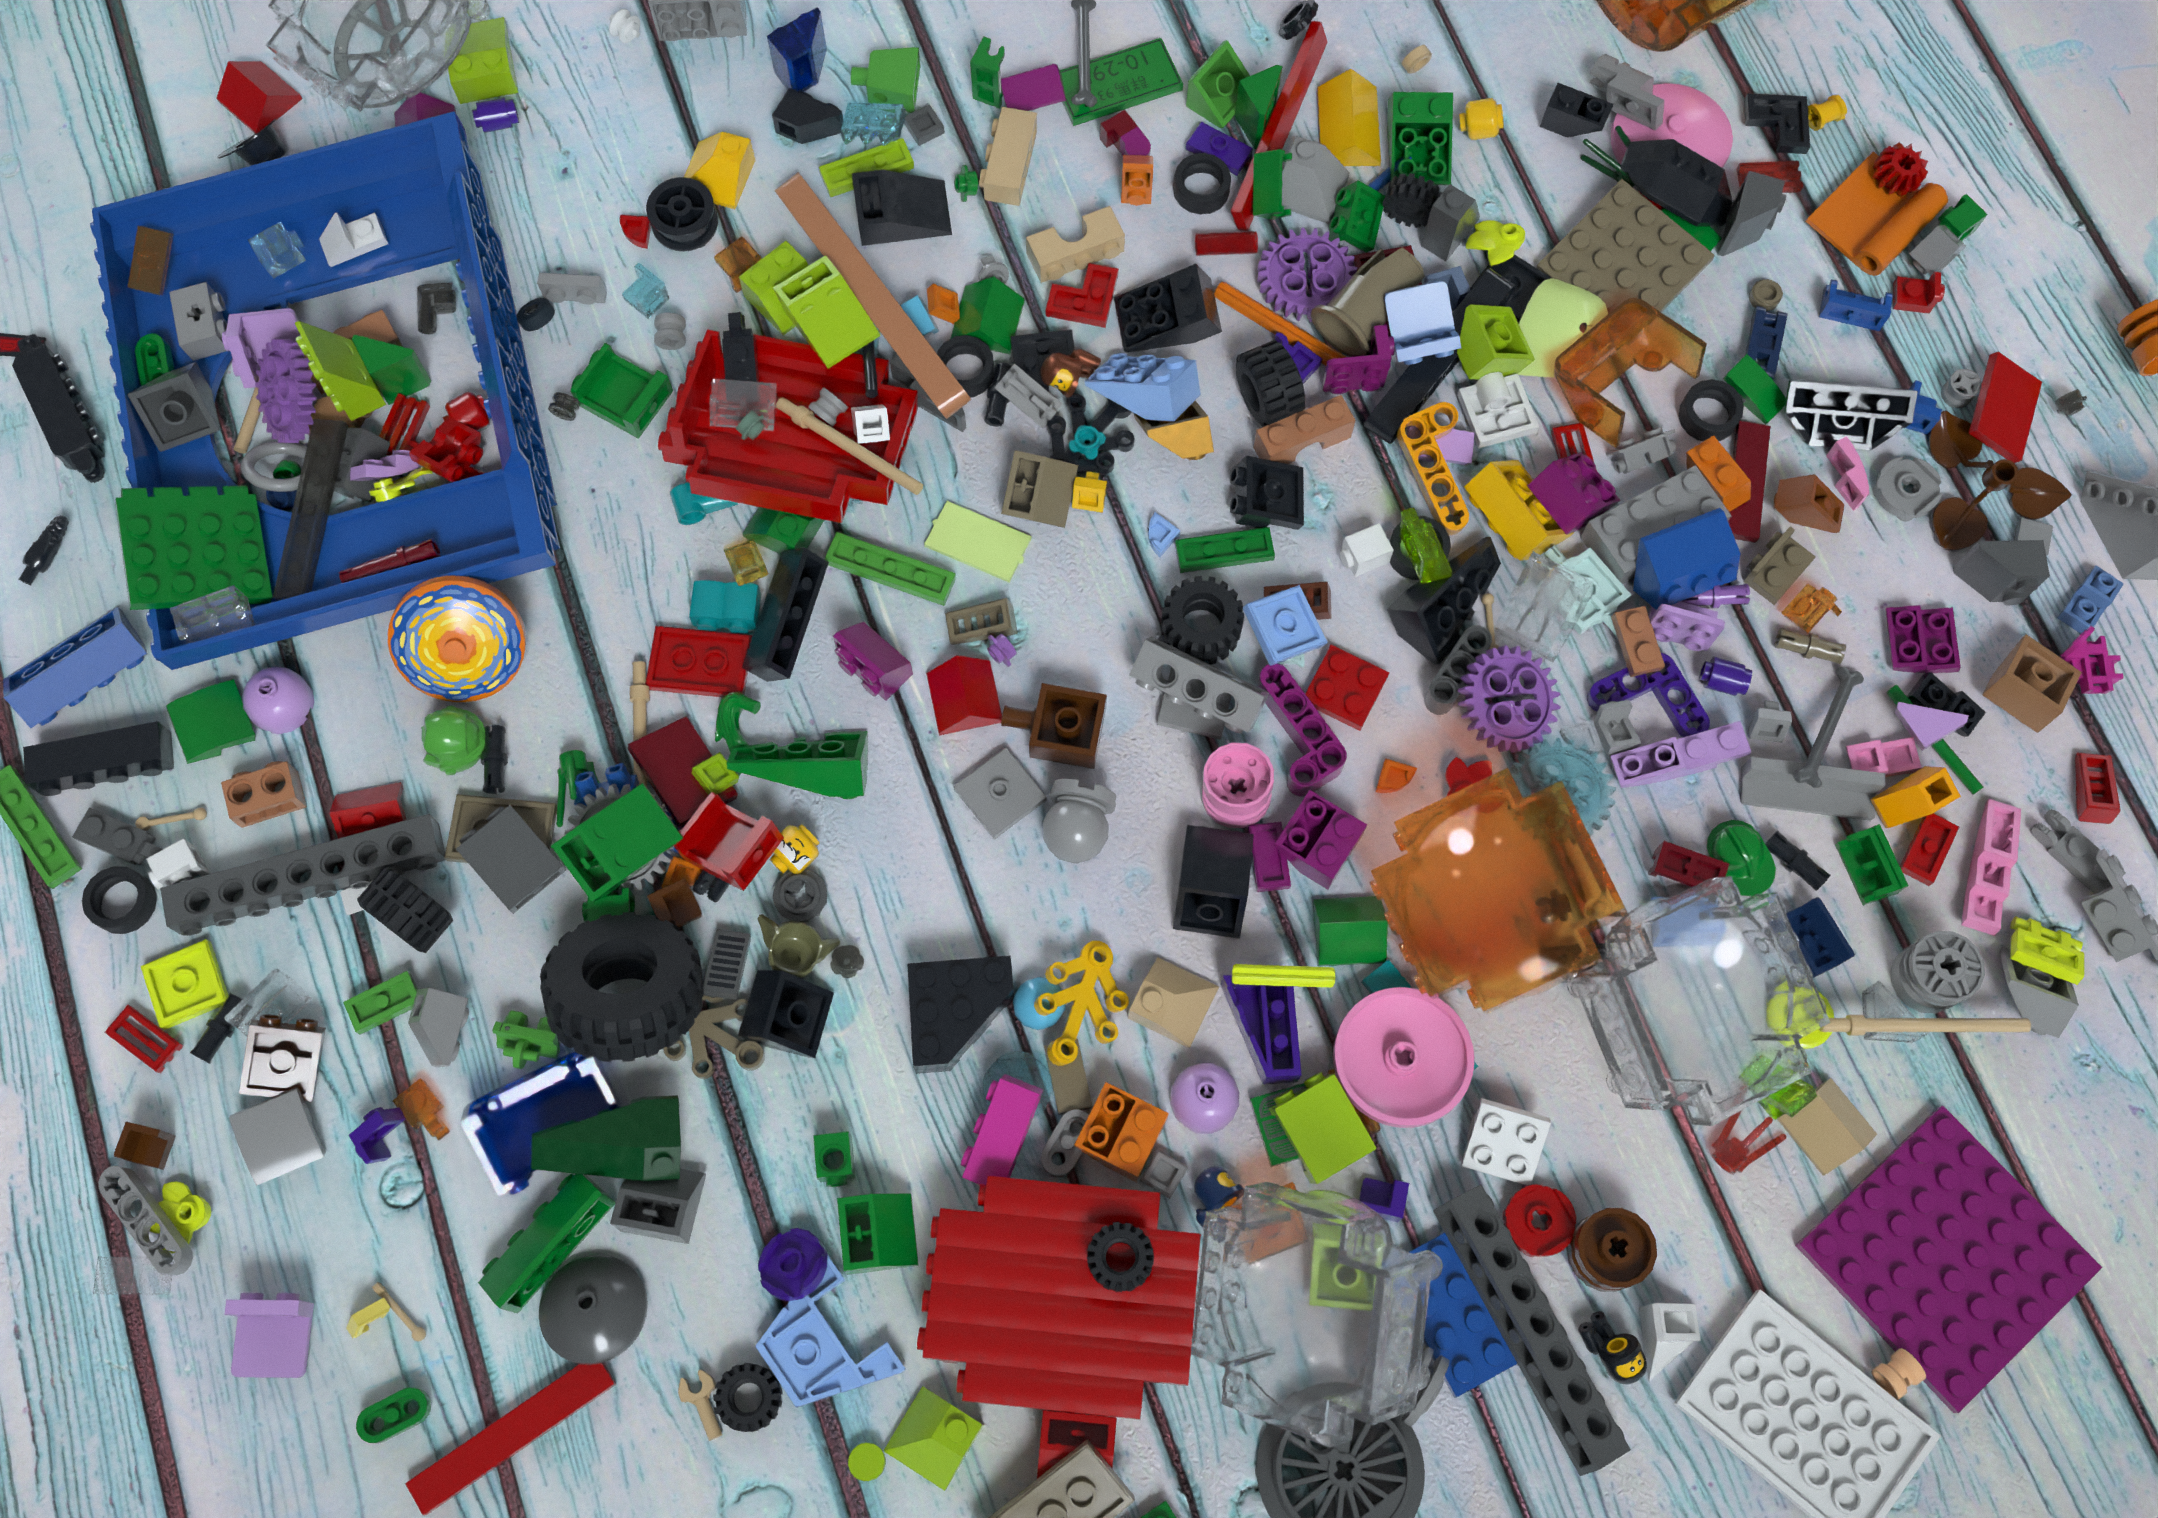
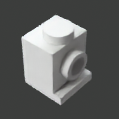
(870, 423)
(176, 864)

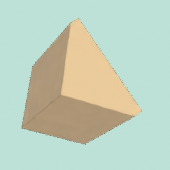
(1829, 1128)

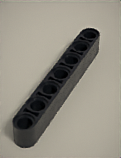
(1423, 378)

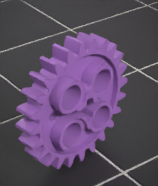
(1279, 275)
(285, 391)
(1504, 668)

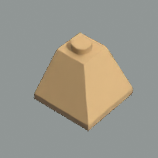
(1172, 1002)

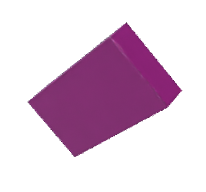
(1269, 864)

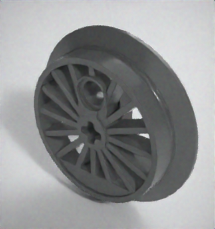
(1399, 1503)

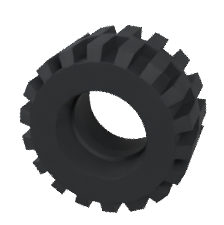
(1270, 383)
(1207, 597)
(405, 909)

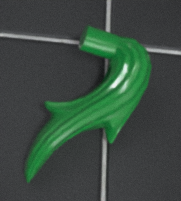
(728, 718)

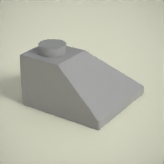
(1312, 180)
(2039, 996)

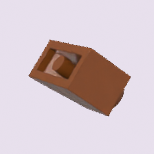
(1809, 503)

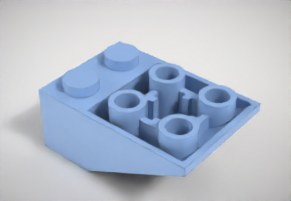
(1148, 384)

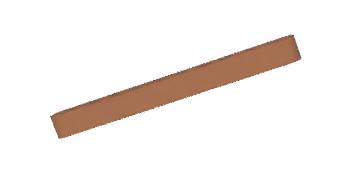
(874, 296)

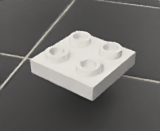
(1497, 409)
(1505, 1141)

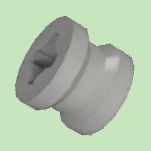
(669, 331)
(1963, 380)
(828, 407)

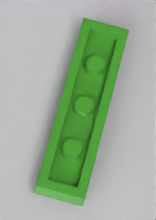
(890, 568)
(35, 830)

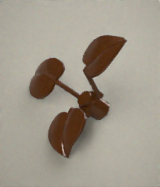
(1958, 523)

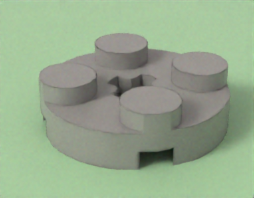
(1901, 503)

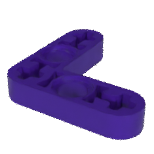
(1660, 685)

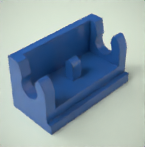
(1855, 308)

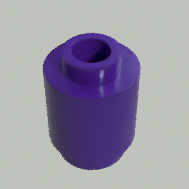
(495, 114)
(1725, 676)

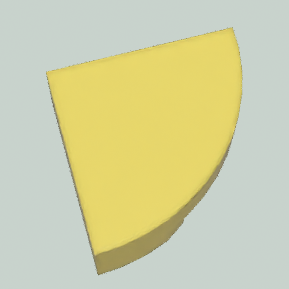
(358, 1321)

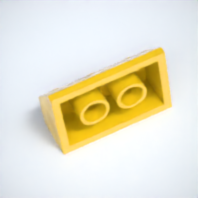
(1513, 509)

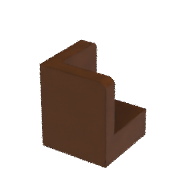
(675, 904)
(144, 1145)

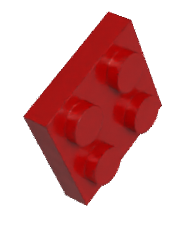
(1346, 687)

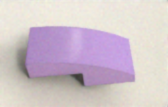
(1455, 446)
(388, 466)

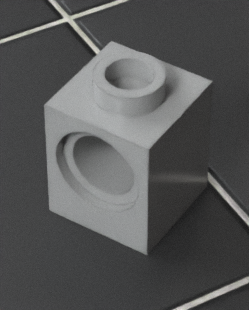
(1936, 250)

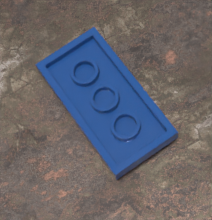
(1461, 1325)

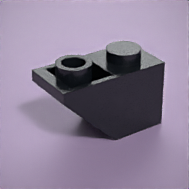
(1575, 112)
(805, 118)

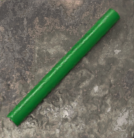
(1943, 750)

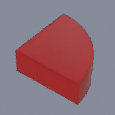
(636, 229)

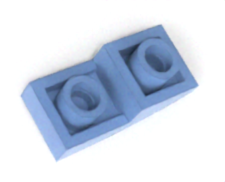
(2090, 600)

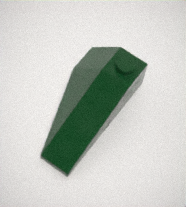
(622, 1143)

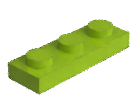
(892, 157)

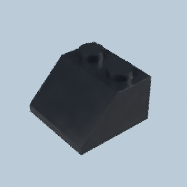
(786, 1013)

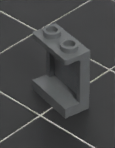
(510, 858)

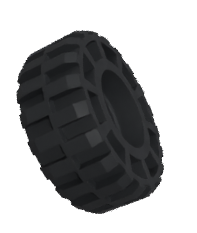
(628, 1022)

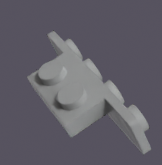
(2118, 914)

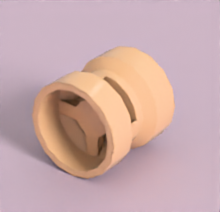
(1899, 1373)

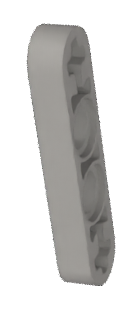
(149, 1215)

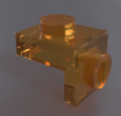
(1810, 607)

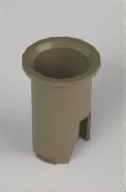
(1360, 304)

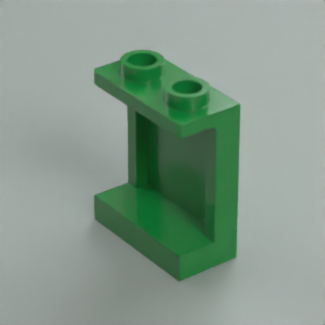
(620, 391)

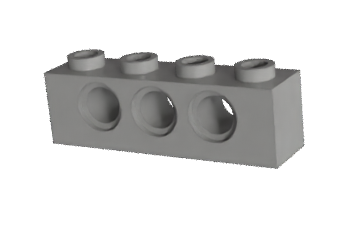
(1248, 698)

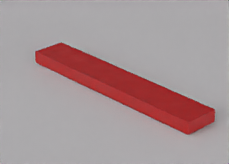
(508, 1435)

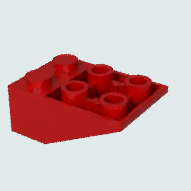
(1066, 1431)

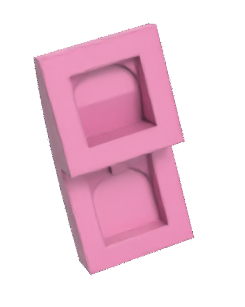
(1854, 481)
(1890, 757)

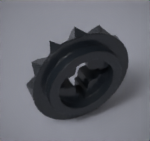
(1298, 19)

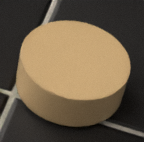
(1416, 59)

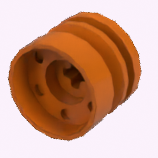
(2141, 333)

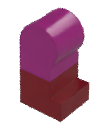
(1124, 135)

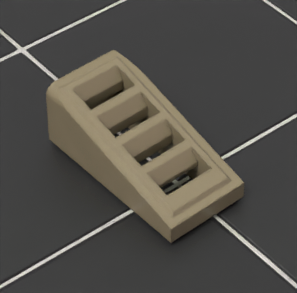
(980, 611)

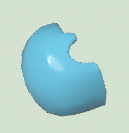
(1024, 1004)

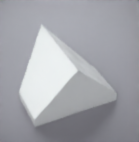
(1667, 1332)

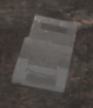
(130, 1277)

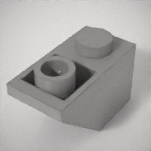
(437, 1023)

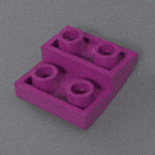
(1923, 639)

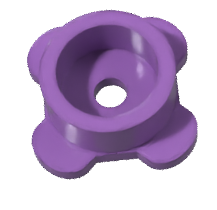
(1001, 649)

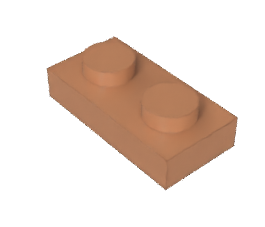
(1637, 641)

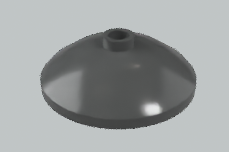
(608, 1324)

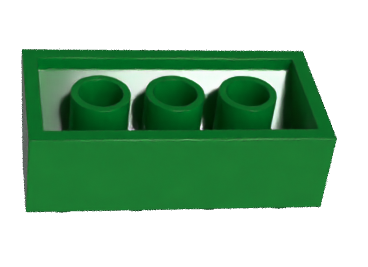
(545, 1243)

